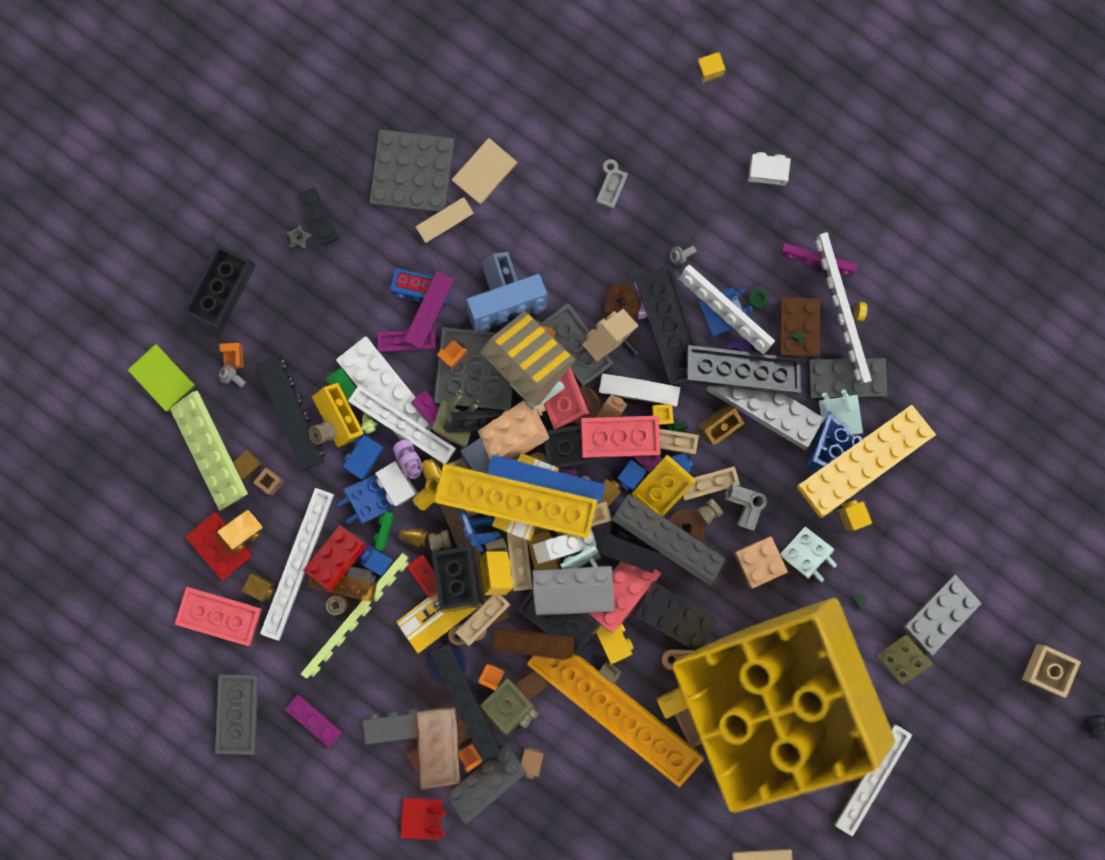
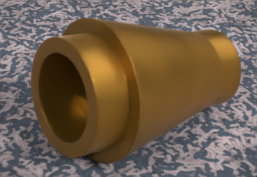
(416, 537)

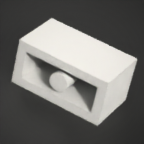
(769, 169)
(396, 484)

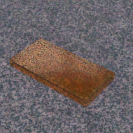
(437, 747)

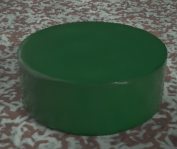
(757, 298)

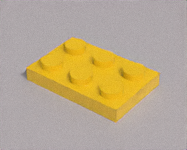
(664, 486)

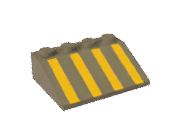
(528, 357)

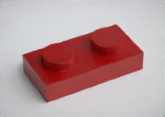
(424, 574)

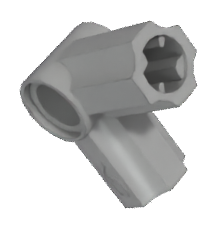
(745, 497)

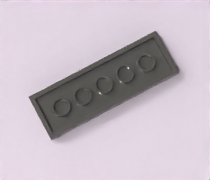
(669, 539)

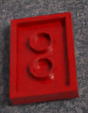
(213, 553)
(335, 558)

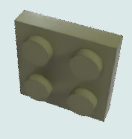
(507, 706)

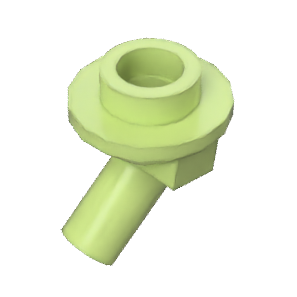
(368, 425)

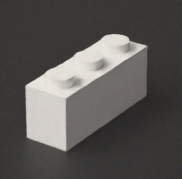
(562, 546)

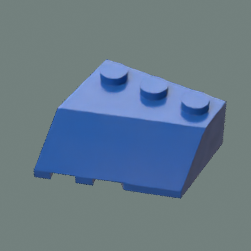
(828, 449)

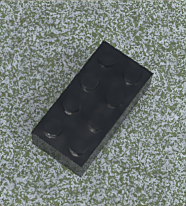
(219, 288)

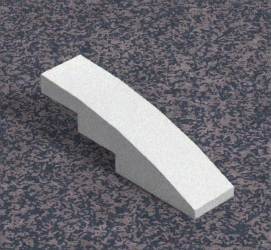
(639, 389)

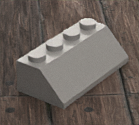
(573, 591)

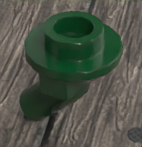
(675, 427)

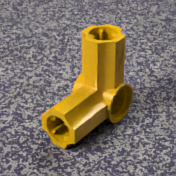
(428, 494)

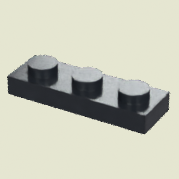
(318, 216)
(469, 420)

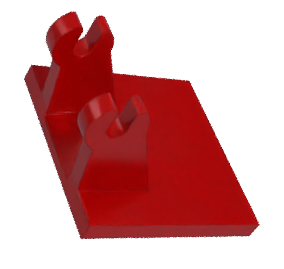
(422, 818)

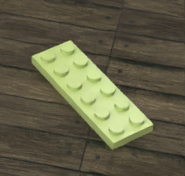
(208, 450)

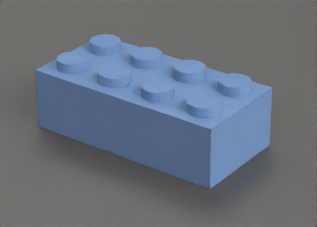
(506, 303)

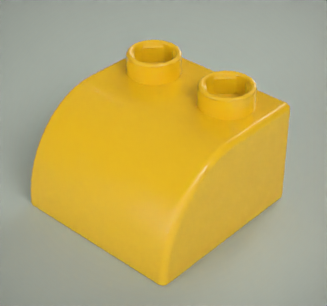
(806, 713)

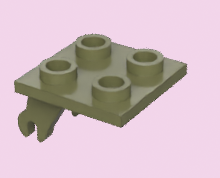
(444, 408)
(904, 659)

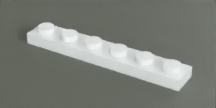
(726, 309)
(402, 424)
(870, 785)

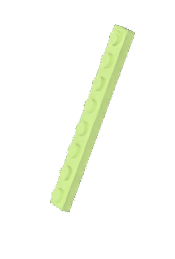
(350, 623)

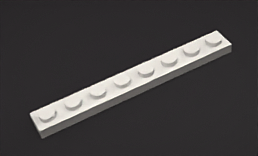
(845, 316)
(297, 561)

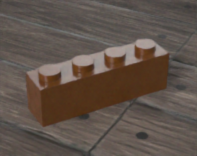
(533, 643)

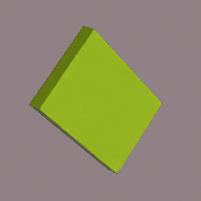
(161, 377)

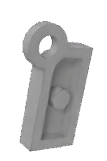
(612, 185)

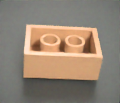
(514, 432)

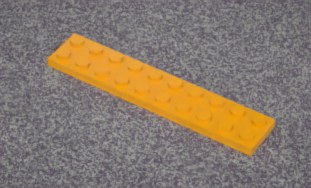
(621, 715)

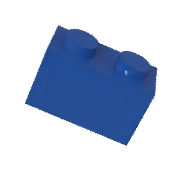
(363, 457)

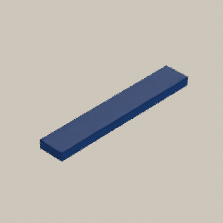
(544, 477)

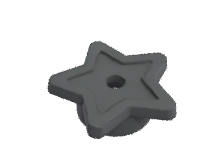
(303, 237)

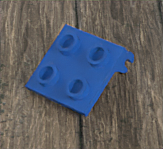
(715, 322)
(367, 500)
(472, 524)

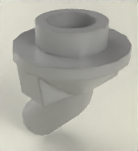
(679, 256)
(229, 373)

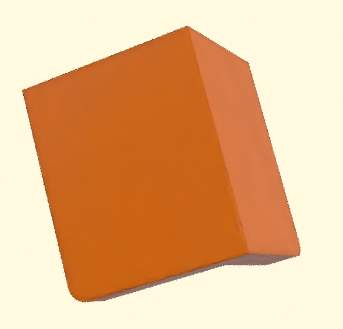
(232, 354)
(452, 354)
(491, 676)
(470, 756)

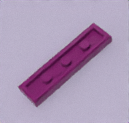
(429, 309)

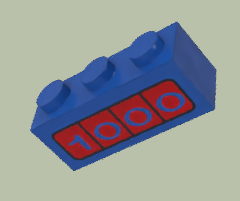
(412, 285)

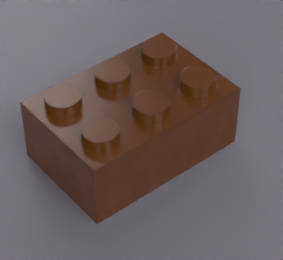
(799, 316)

